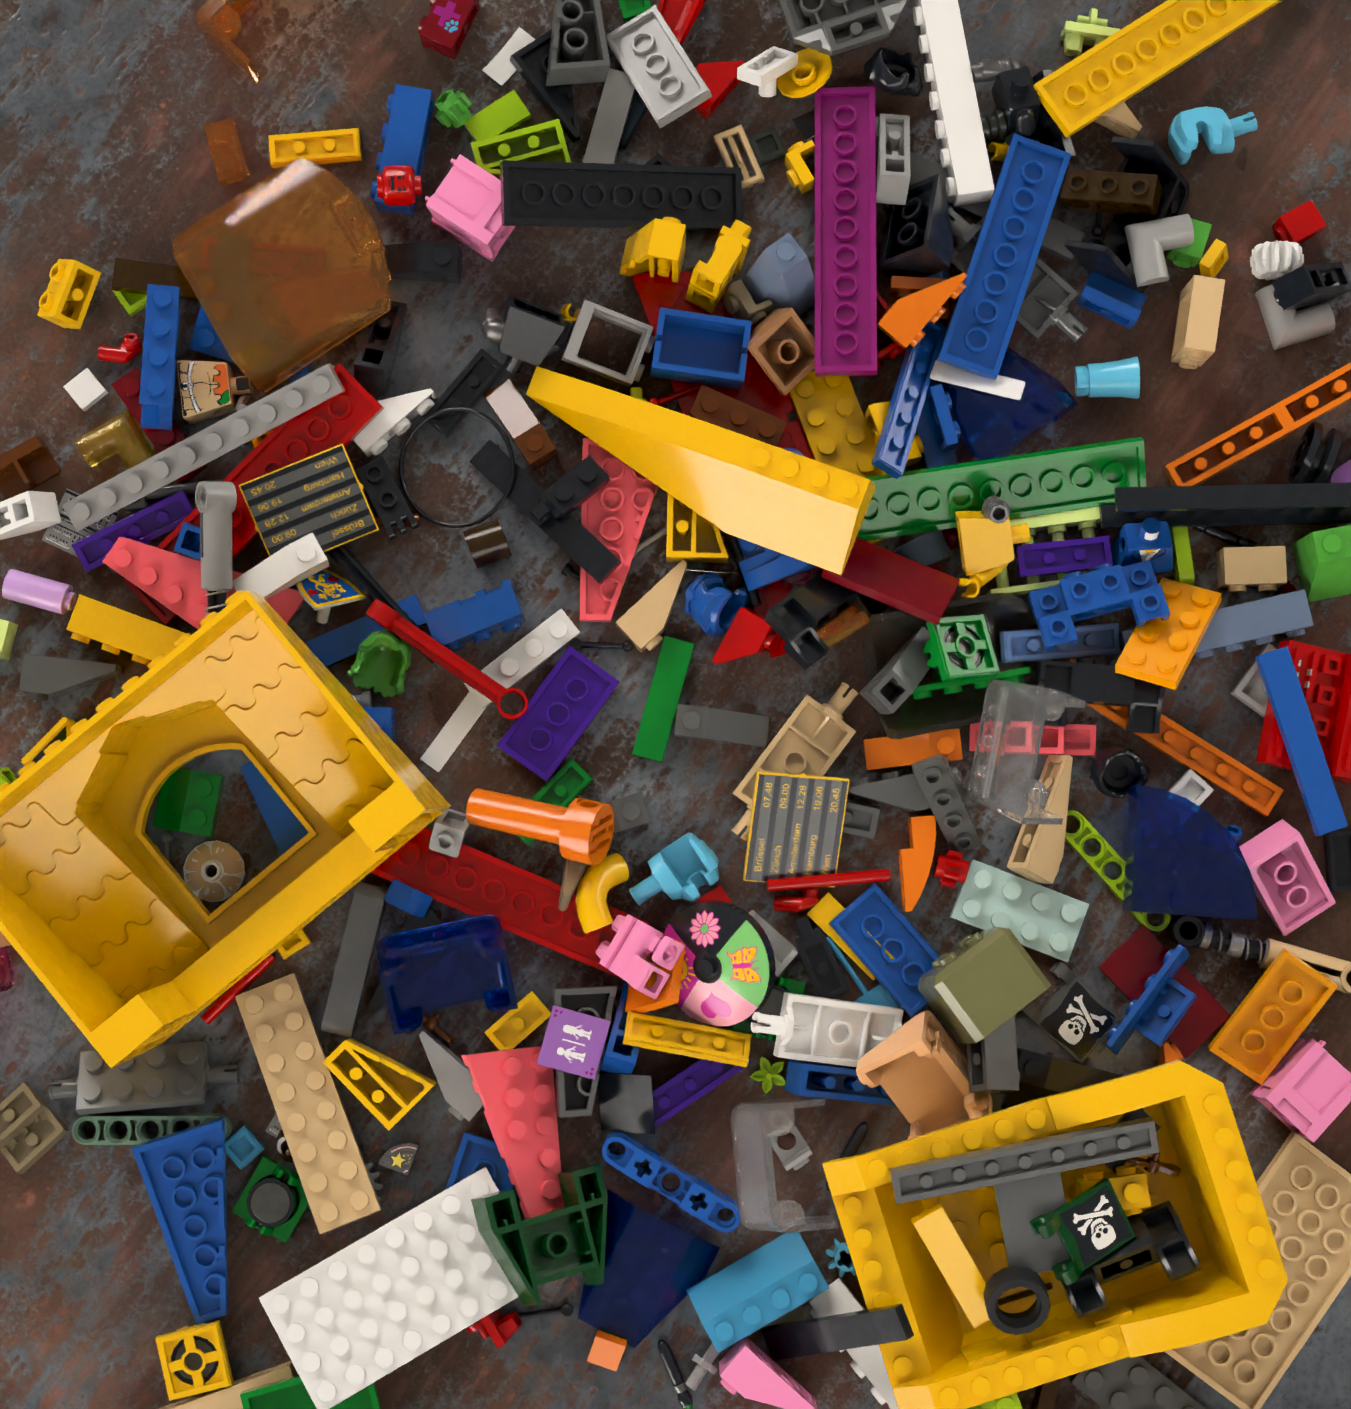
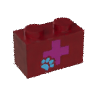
(447, 25)

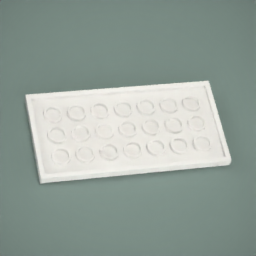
(390, 1295)

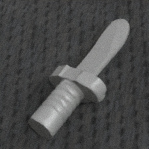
(703, 1366)

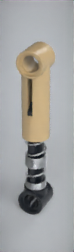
(1264, 953)

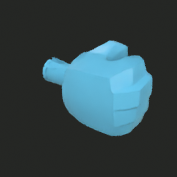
(1213, 125)
(679, 871)

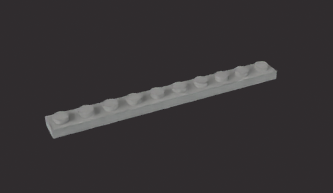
(203, 447)

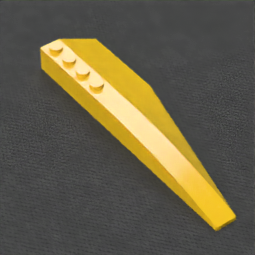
(718, 473)

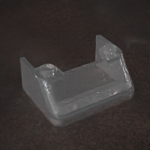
(1010, 749)
(751, 1133)

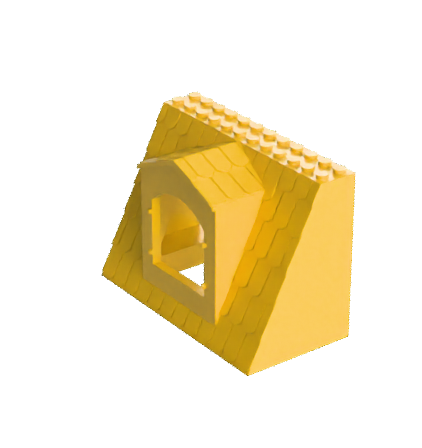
(98, 899)

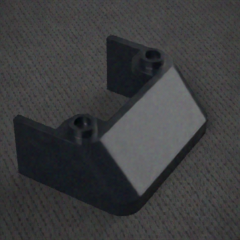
(1112, 255)

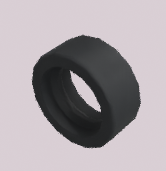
(1018, 1322)

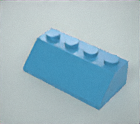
(757, 1289)

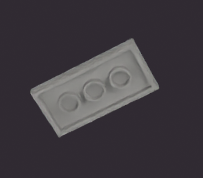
(658, 66)

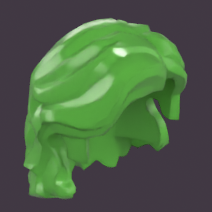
(381, 664)

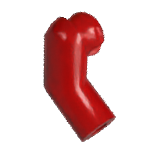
(124, 352)
(797, 904)

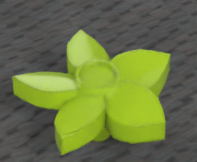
(769, 1074)

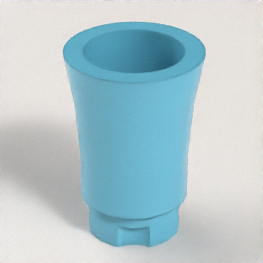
(1109, 379)

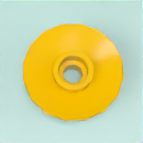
(808, 76)

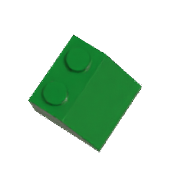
(189, 802)

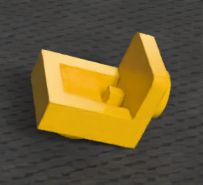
(798, 172)

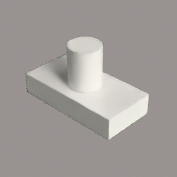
(766, 68)

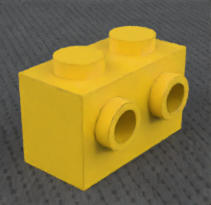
(68, 293)
(1128, 1184)

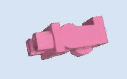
(629, 951)

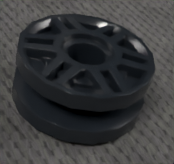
(1315, 455)

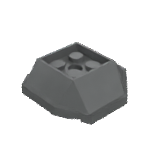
(839, 24)

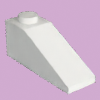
(28, 513)
(284, 568)

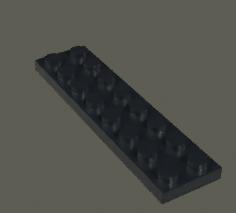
(618, 195)

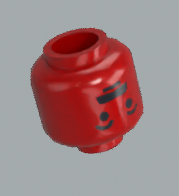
(398, 185)

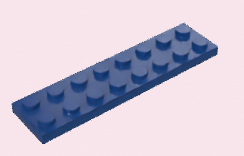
(1004, 257)

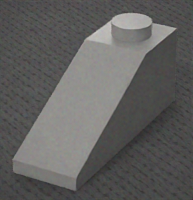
(893, 159)
(453, 1078)

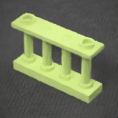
(1056, 526)

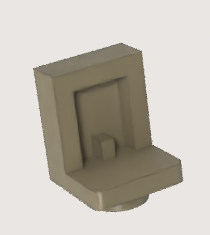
(741, 305)

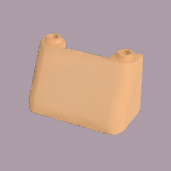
(924, 1076)

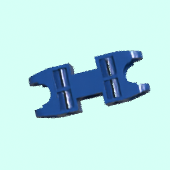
(690, 1185)

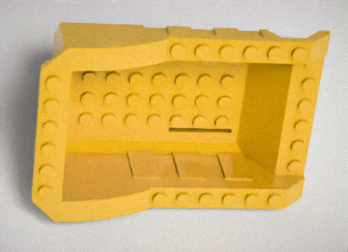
(1147, 1314)

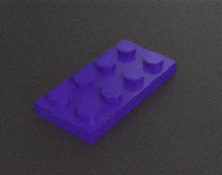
(558, 714)

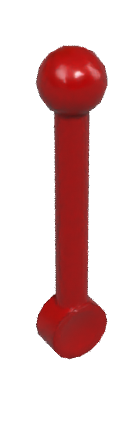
(675, 395)

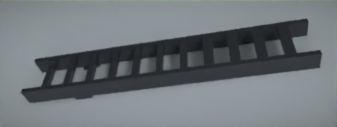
(1230, 505)

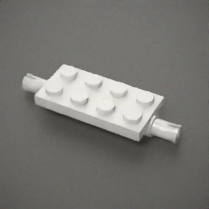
(827, 1028)

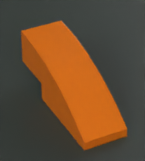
(916, 861)

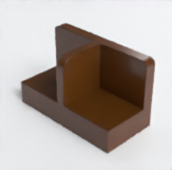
(26, 467)

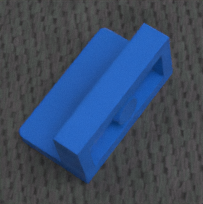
(1111, 300)

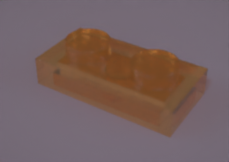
(226, 151)

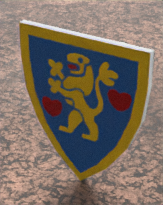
(327, 590)

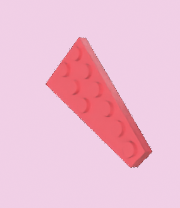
(617, 520)
(177, 580)
(523, 1122)

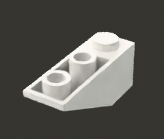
(393, 420)

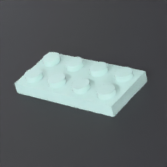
(1033, 913)

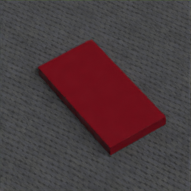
(896, 581)
(1141, 957)

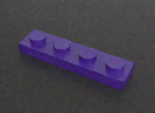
(139, 526)
(689, 1086)

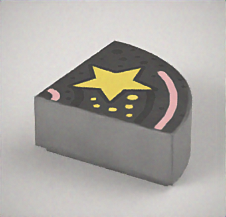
(400, 1157)

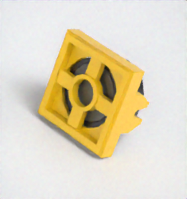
(197, 1360)

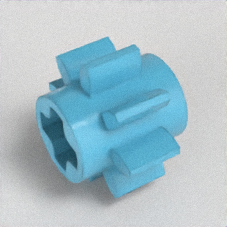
(841, 1265)

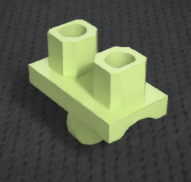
(1086, 31)

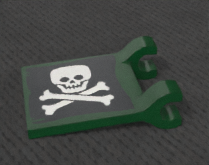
(1087, 1227)

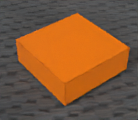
(607, 1350)

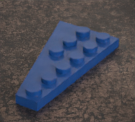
(189, 1198)

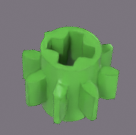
(453, 109)

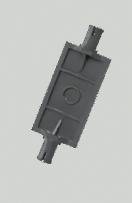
(1046, 293)
(155, 1079)

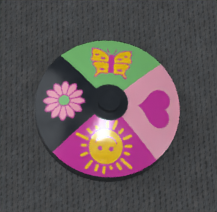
(725, 963)

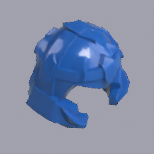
(713, 603)

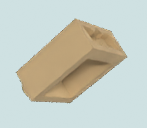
(1197, 321)

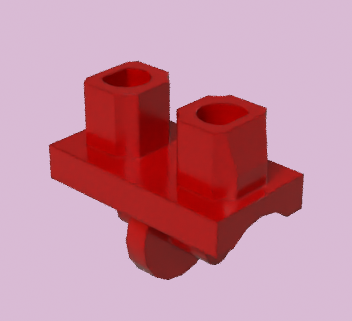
(496, 1326)

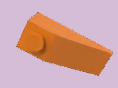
(896, 753)

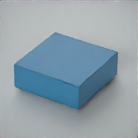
(243, 1147)

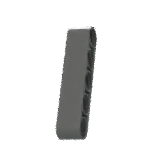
(355, 960)

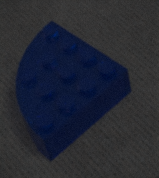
(1182, 860)

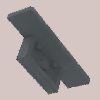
(948, 801)

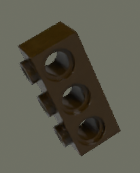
(1111, 192)

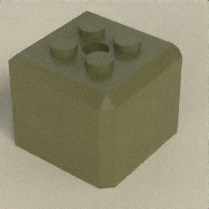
(982, 984)

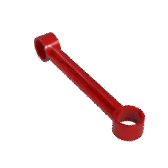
(395, 623)

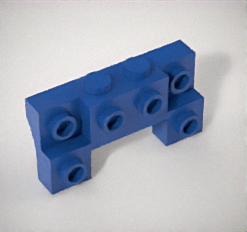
(1096, 594)

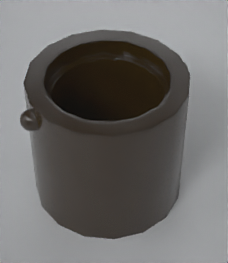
(487, 543)

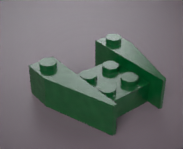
(551, 1242)

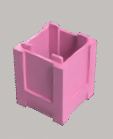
(470, 208)
(1306, 1089)

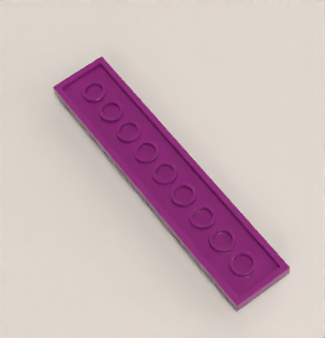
(845, 232)

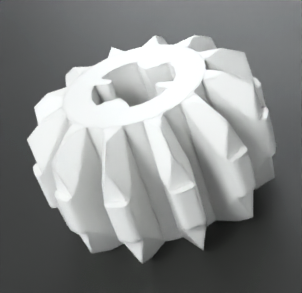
(1275, 259)

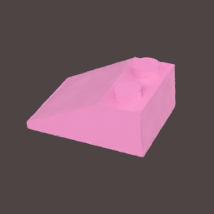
(1286, 877)
(761, 1379)

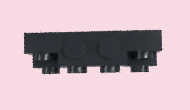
(810, 609)
(1102, 686)
(1156, 1239)

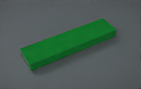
(663, 699)

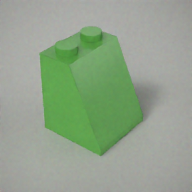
(1324, 563)

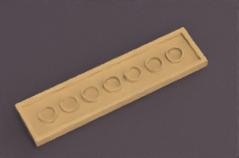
(307, 1104)

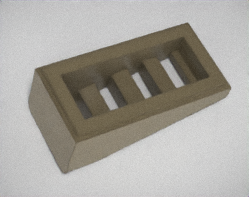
(572, 874)

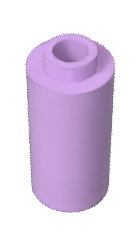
(38, 592)

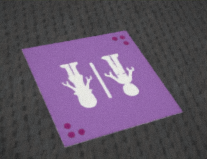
(573, 1042)

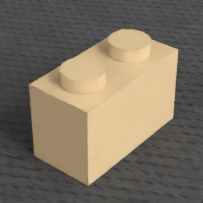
(1251, 568)

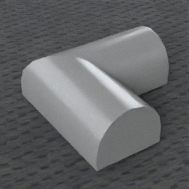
(1150, 240)
(1293, 326)

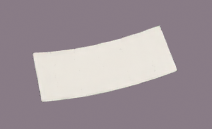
(500, 67)

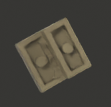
(27, 1128)

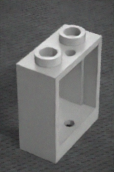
(581, 324)

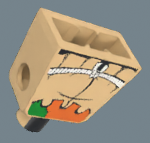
(209, 389)

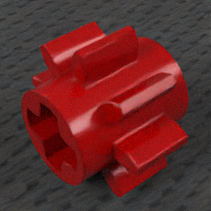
(951, 868)

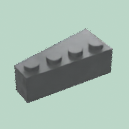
(577, 44)
(573, 1092)

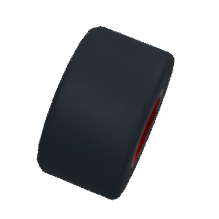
(927, 549)

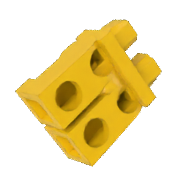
(712, 279)

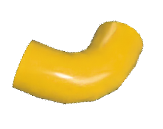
(593, 891)

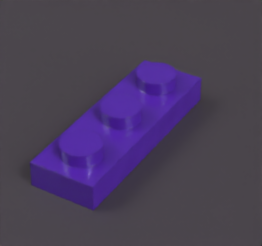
(1062, 556)

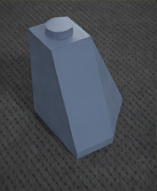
(783, 277)

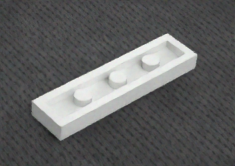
(529, 653)

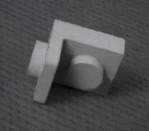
(449, 832)

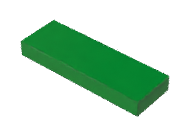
(562, 788)

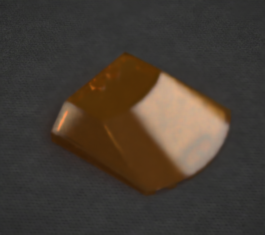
(286, 270)

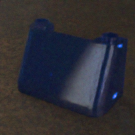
(444, 969)

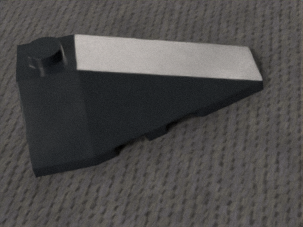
(1048, 1075)

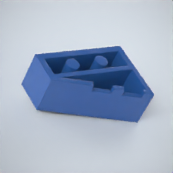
(476, 617)

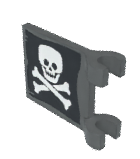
(1073, 1015)

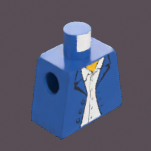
(1144, 542)

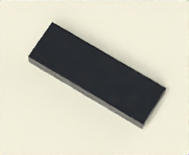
(465, 391)

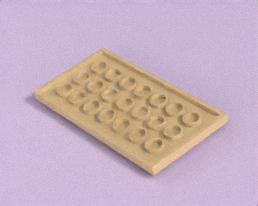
(1311, 1223)

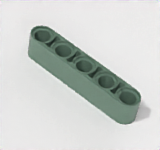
(136, 1126)

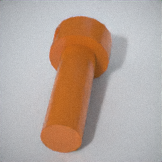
(581, 830)

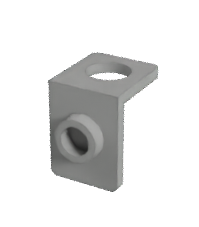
(796, 1156)

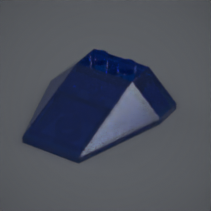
(998, 423)
(644, 1273)

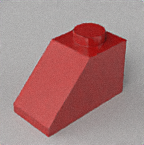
(720, 80)
(745, 637)

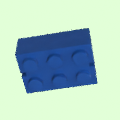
(700, 349)

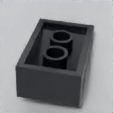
(918, 233)

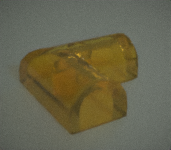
(115, 436)

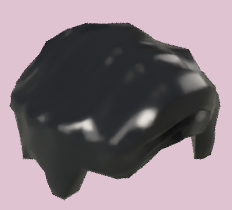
(894, 73)
(1116, 770)

